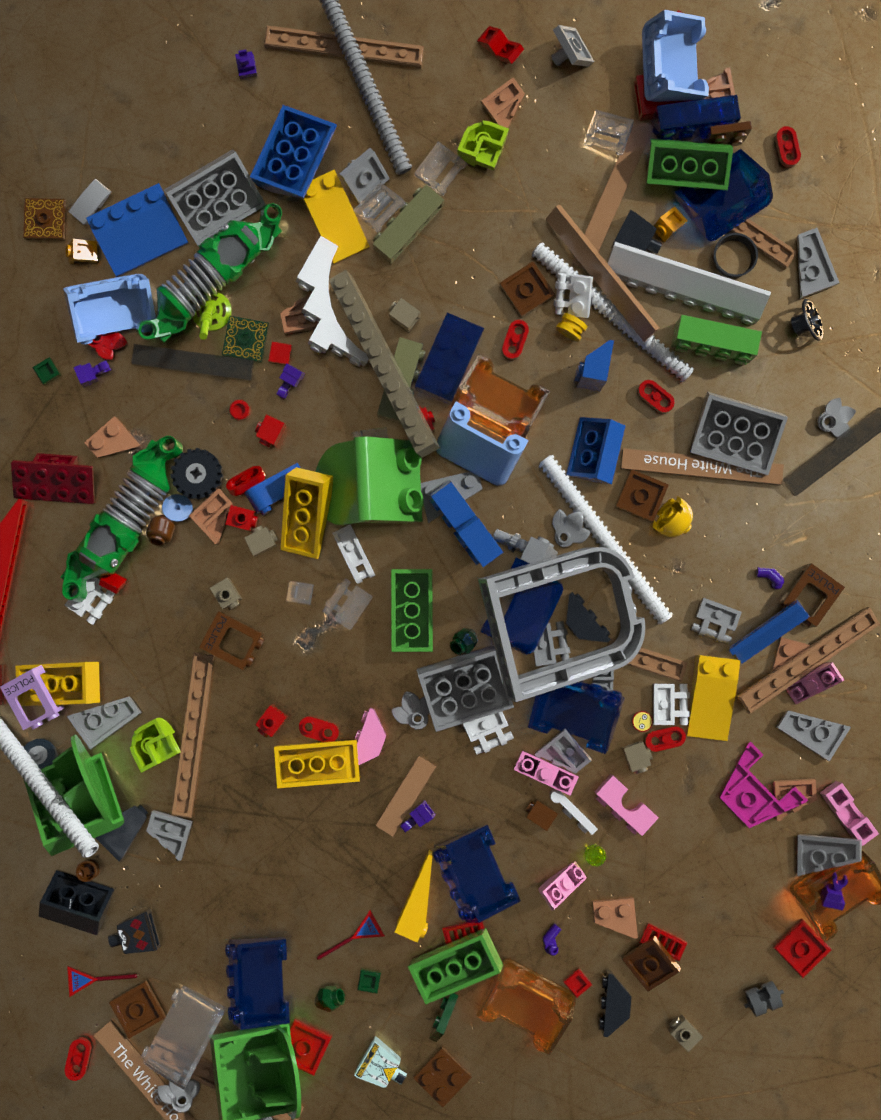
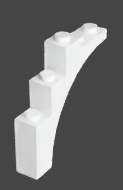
(328, 333)

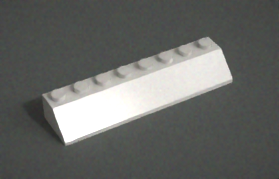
(688, 284)

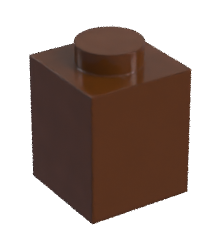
(540, 814)

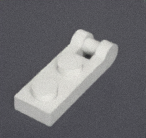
(353, 553)
(570, 810)

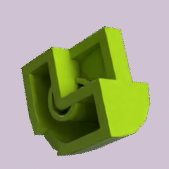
(483, 144)
(153, 744)

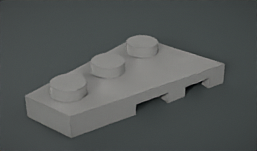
(814, 733)
(825, 852)

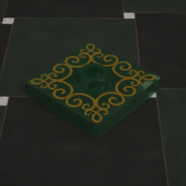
(245, 339)

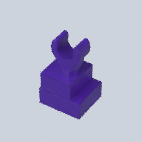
(246, 64)
(87, 374)
(291, 377)
(421, 815)
(832, 895)

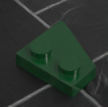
(441, 1021)

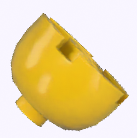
(674, 518)

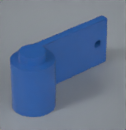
(268, 492)

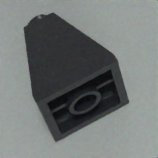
(121, 839)

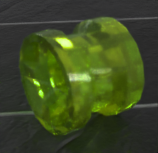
(591, 855)

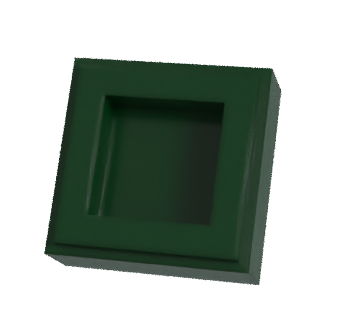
(46, 371)
(369, 981)

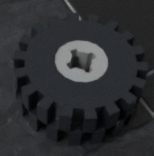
(208, 474)

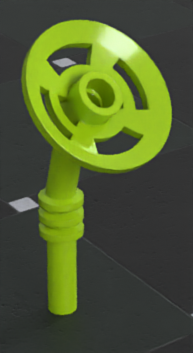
(211, 313)

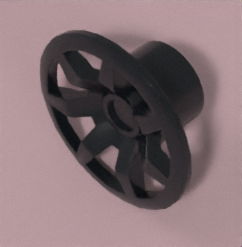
(805, 321)

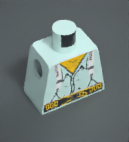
(380, 1065)

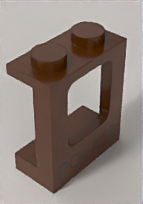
(823, 582)
(216, 633)

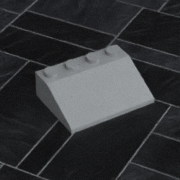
(215, 196)
(738, 433)
(464, 688)

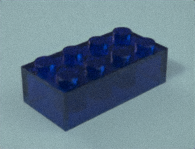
(694, 117)
(449, 358)

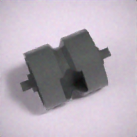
(762, 999)

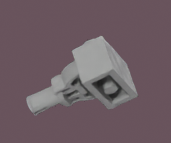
(532, 550)

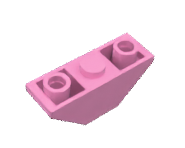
(815, 682)
(371, 737)
(546, 773)
(561, 885)

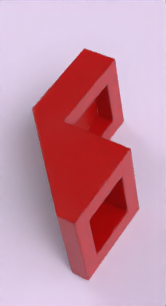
(498, 45)

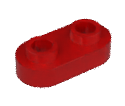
(788, 147)
(515, 340)
(657, 394)
(245, 480)
(318, 729)
(664, 738)
(79, 1058)

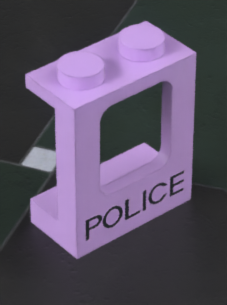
(23, 683)

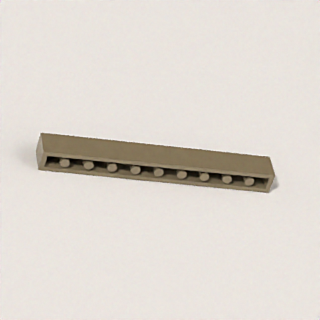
(384, 364)

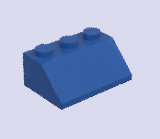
(594, 369)
(596, 450)

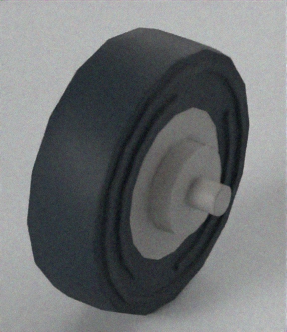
(42, 752)

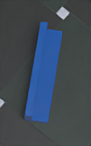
(769, 631)

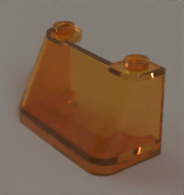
(499, 402)
(862, 885)
(530, 1004)

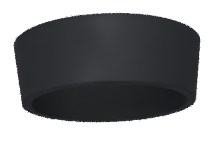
(747, 242)

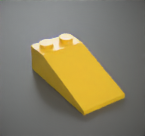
(335, 216)
(305, 511)
(65, 682)
(712, 697)
(316, 763)
(413, 915)

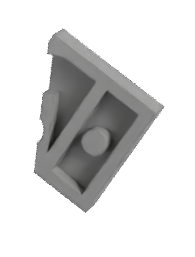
(564, 752)

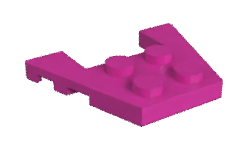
(750, 798)

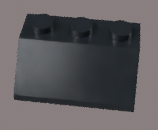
(75, 902)

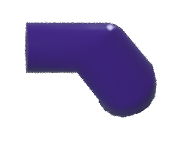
(775, 577)
(549, 940)

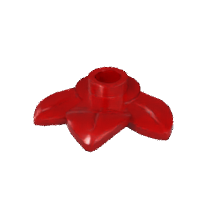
(108, 343)

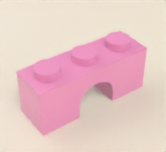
(851, 818)
(638, 819)

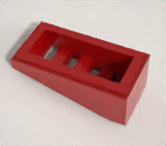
(462, 926)
(681, 946)

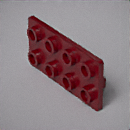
(53, 479)

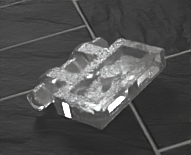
(353, 606)

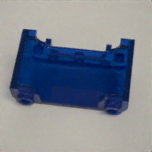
(722, 210)
(529, 614)

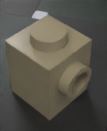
(404, 314)
(261, 540)
(226, 594)
(637, 757)
(684, 1032)

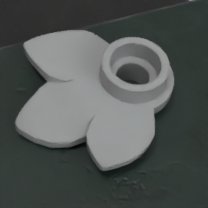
(838, 416)
(571, 526)
(410, 709)
(171, 1094)

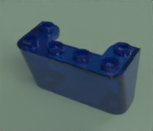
(581, 710)
(474, 875)
(256, 982)

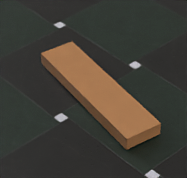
(767, 243)
(658, 664)
(405, 796)

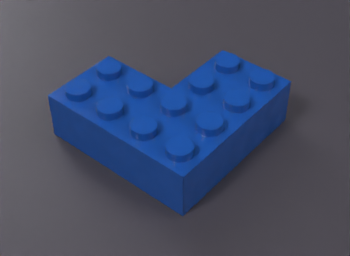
(468, 527)

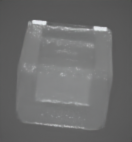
(299, 592)

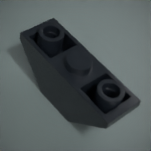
(583, 622)
(615, 1004)

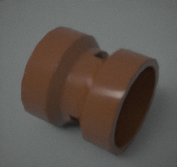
(85, 872)

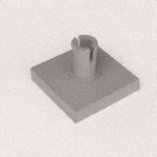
(572, 47)
(364, 175)

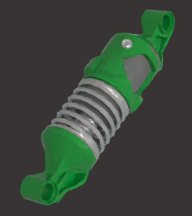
(214, 266)
(118, 527)

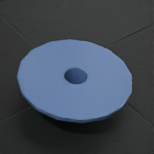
(177, 507)

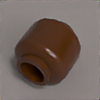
(160, 530)

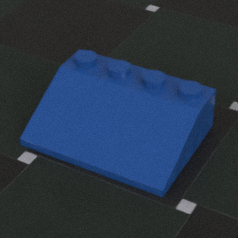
(292, 152)
(137, 230)

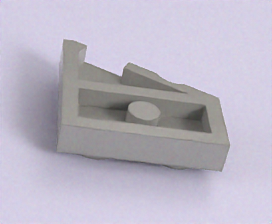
(170, 832)

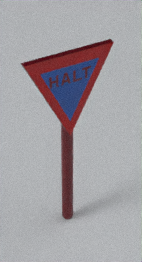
(368, 929)
(79, 980)

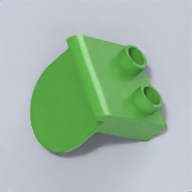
(373, 481)
(86, 790)
(256, 1073)

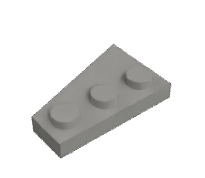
(814, 264)
(466, 484)
(104, 720)

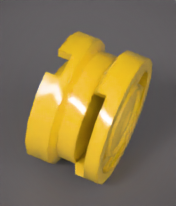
(571, 327)

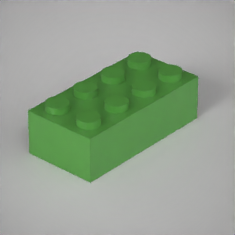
(689, 164)
(716, 339)
(411, 610)
(455, 966)

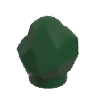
(463, 641)
(329, 998)

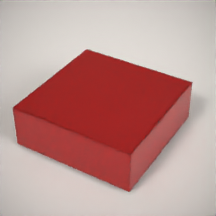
(280, 353)
(113, 582)
(577, 982)

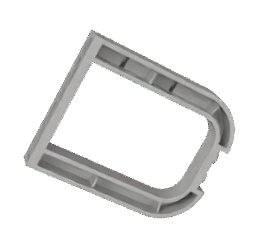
(579, 667)

